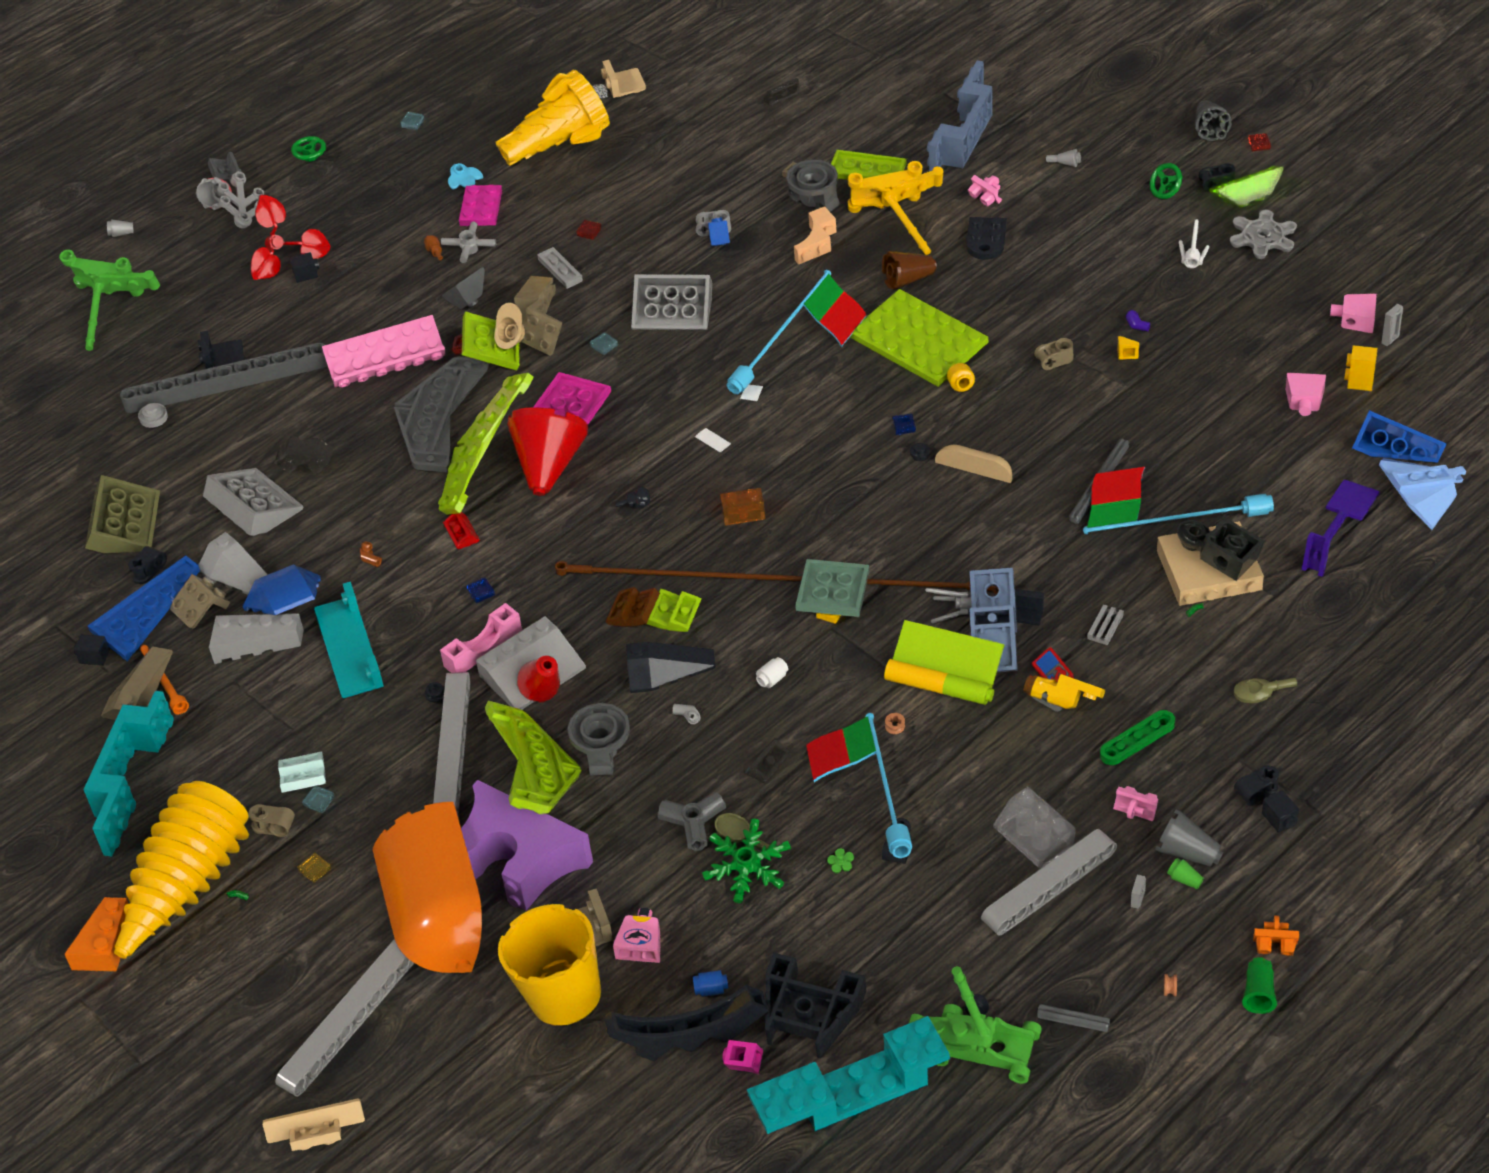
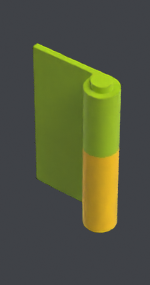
(945, 662)

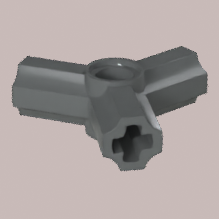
(693, 817)

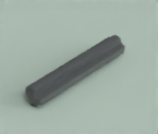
(1073, 1017)

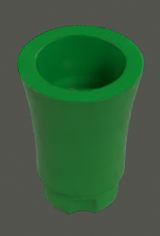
(1259, 989)

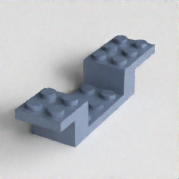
(955, 144)

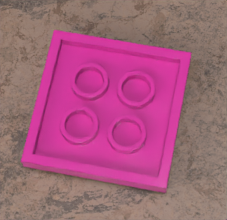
(574, 396)

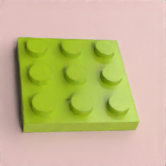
(480, 344)

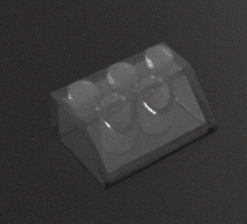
(1035, 827)

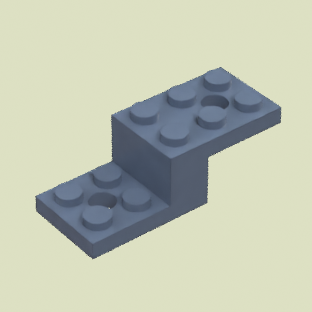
(995, 616)

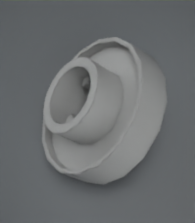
(153, 415)

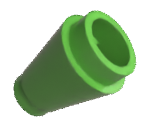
(1185, 874)

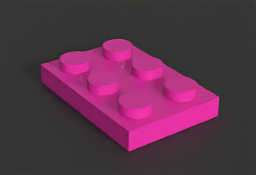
(480, 205)

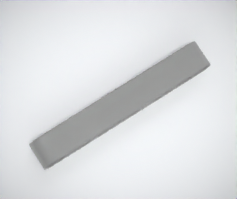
(1048, 882)

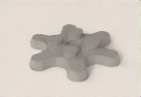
(1268, 227)

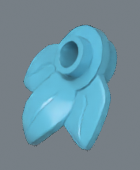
(463, 176)

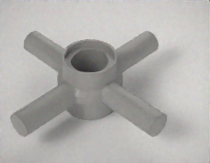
(468, 242)

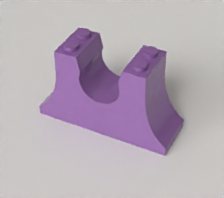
(535, 844)

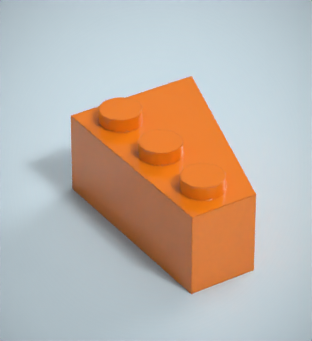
(95, 943)

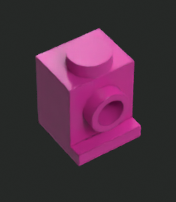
(751, 1052)

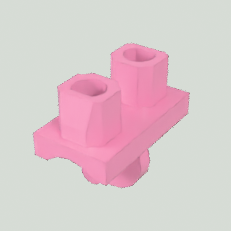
(988, 188)
(1135, 803)

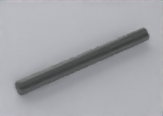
(1108, 466)

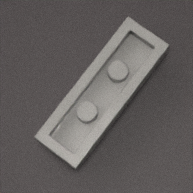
(560, 267)

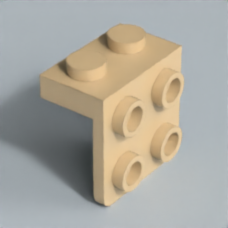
(622, 82)

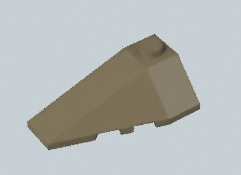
(140, 683)

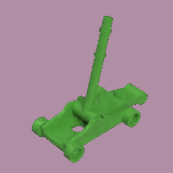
(106, 278)
(973, 1035)

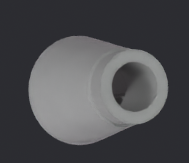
(118, 228)

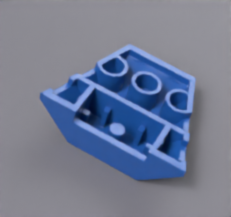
(282, 590)

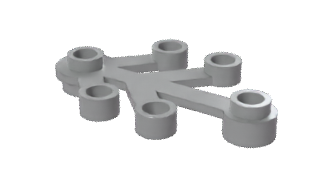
(241, 218)

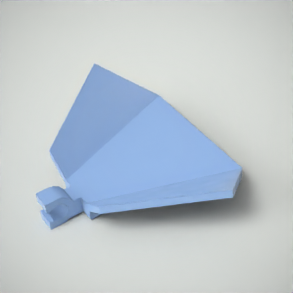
(1424, 487)

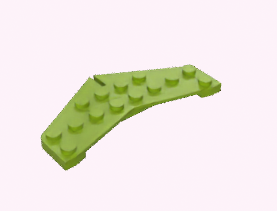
(475, 442)
(542, 767)

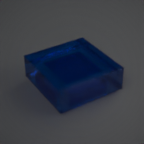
(904, 424)
(480, 590)

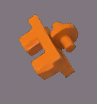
(1275, 933)

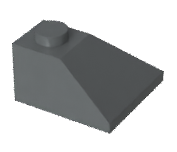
(467, 290)

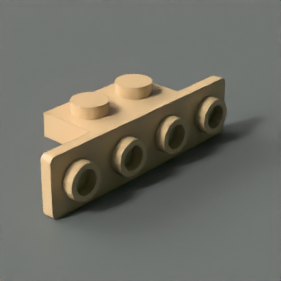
(314, 1125)

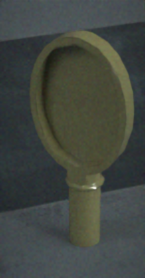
(1258, 689)
(733, 826)

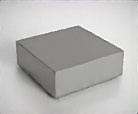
(1138, 891)

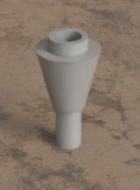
(1069, 158)

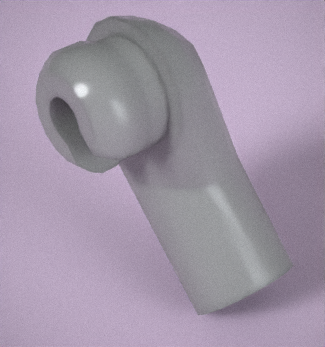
(688, 711)

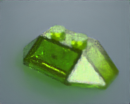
(1249, 187)

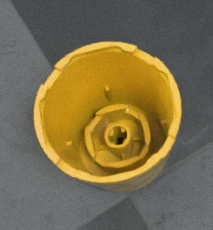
(553, 963)

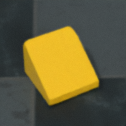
(1127, 348)

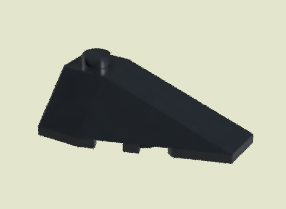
(659, 663)

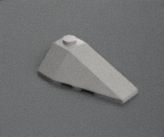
(230, 564)

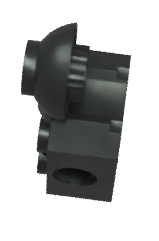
(1224, 548)

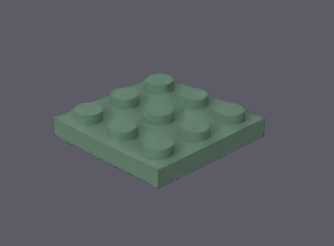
(832, 587)

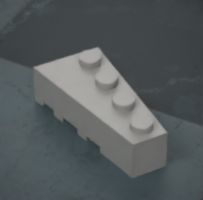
(254, 634)

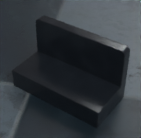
(1029, 606)

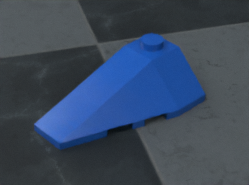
(1393, 440)

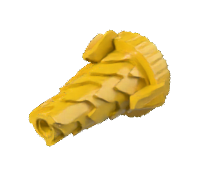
(568, 111)

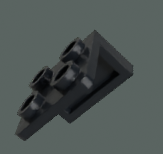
(220, 353)

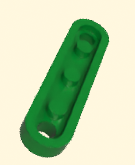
(1137, 737)

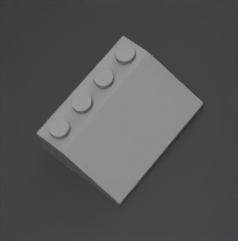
(671, 302)
(250, 500)
(502, 664)

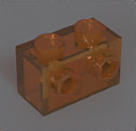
(742, 506)

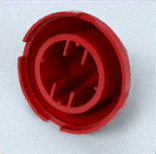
(545, 444)

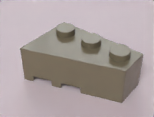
(535, 289)

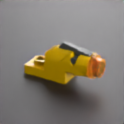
(1062, 693)

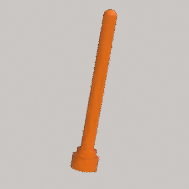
(177, 702)

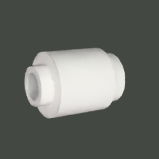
(771, 672)

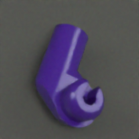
(1135, 322)

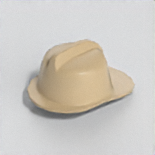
(509, 326)

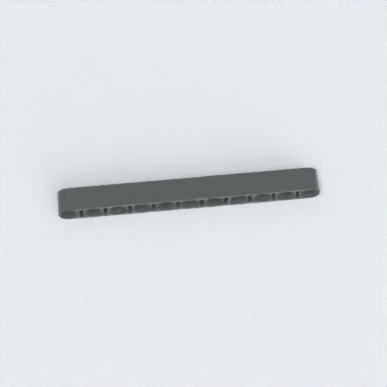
(224, 377)

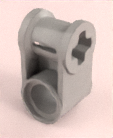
(707, 219)

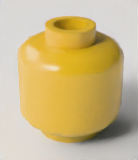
(960, 377)

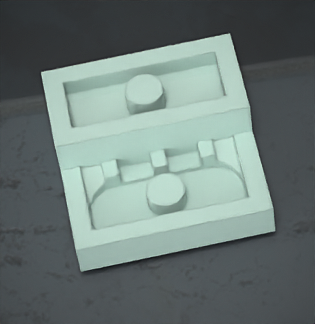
(302, 772)

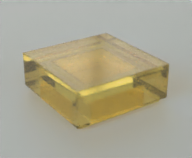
(314, 867)

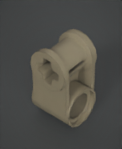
(1056, 354)
(273, 821)

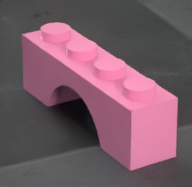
(501, 626)

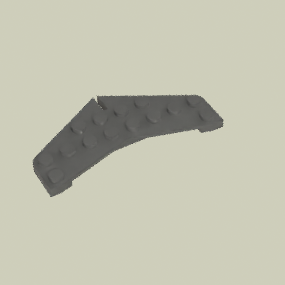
(427, 411)

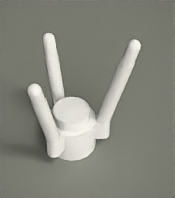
(1192, 256)

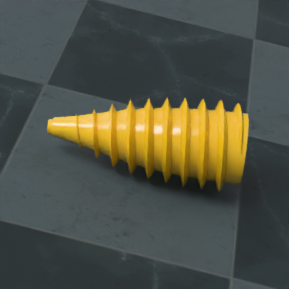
(179, 857)

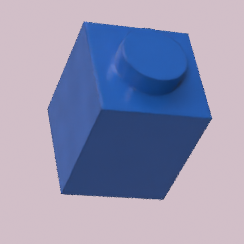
(718, 232)

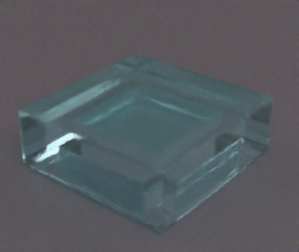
(412, 120)
(604, 343)
(318, 799)

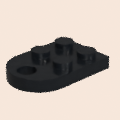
(986, 235)

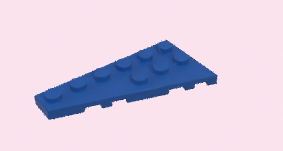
(138, 614)

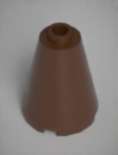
(906, 268)

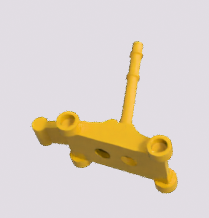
(892, 188)

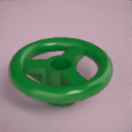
(308, 150)
(1169, 183)

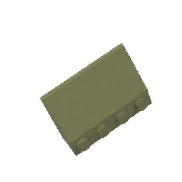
(122, 516)

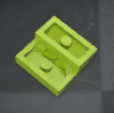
(674, 611)

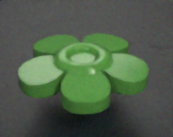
(840, 861)

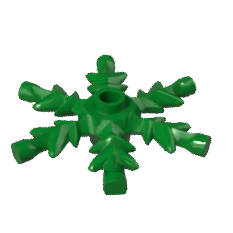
(746, 860)

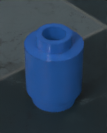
(710, 983)

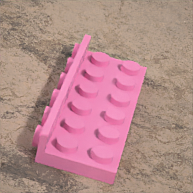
(383, 351)

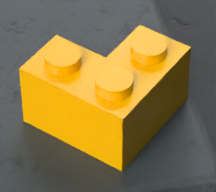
(1361, 369)

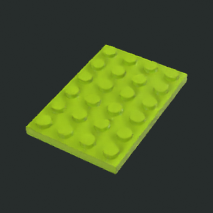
(918, 337)

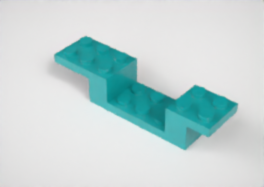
(106, 788)
(853, 1087)

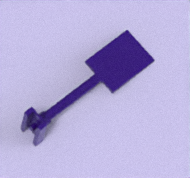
(1348, 501)

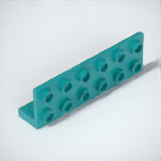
(348, 645)

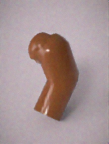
(367, 556)

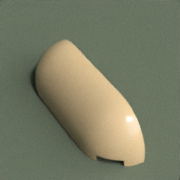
(975, 462)

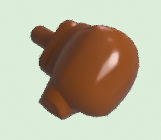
(433, 245)

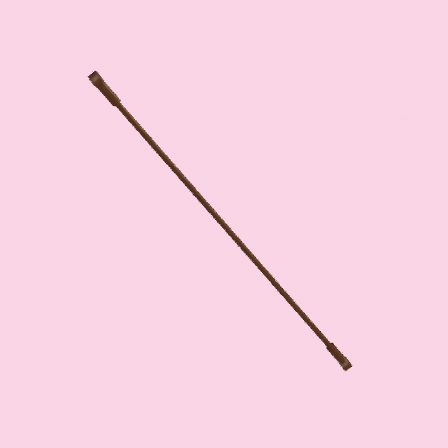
(563, 568)

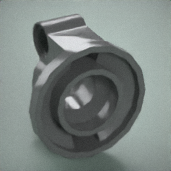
(813, 184)
(599, 733)

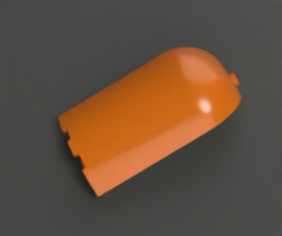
(431, 889)

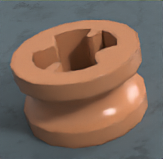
(894, 717)
(1170, 985)

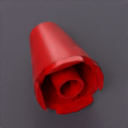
(539, 679)

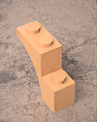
(818, 242)

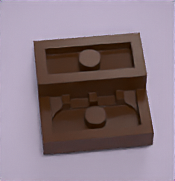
(632, 607)

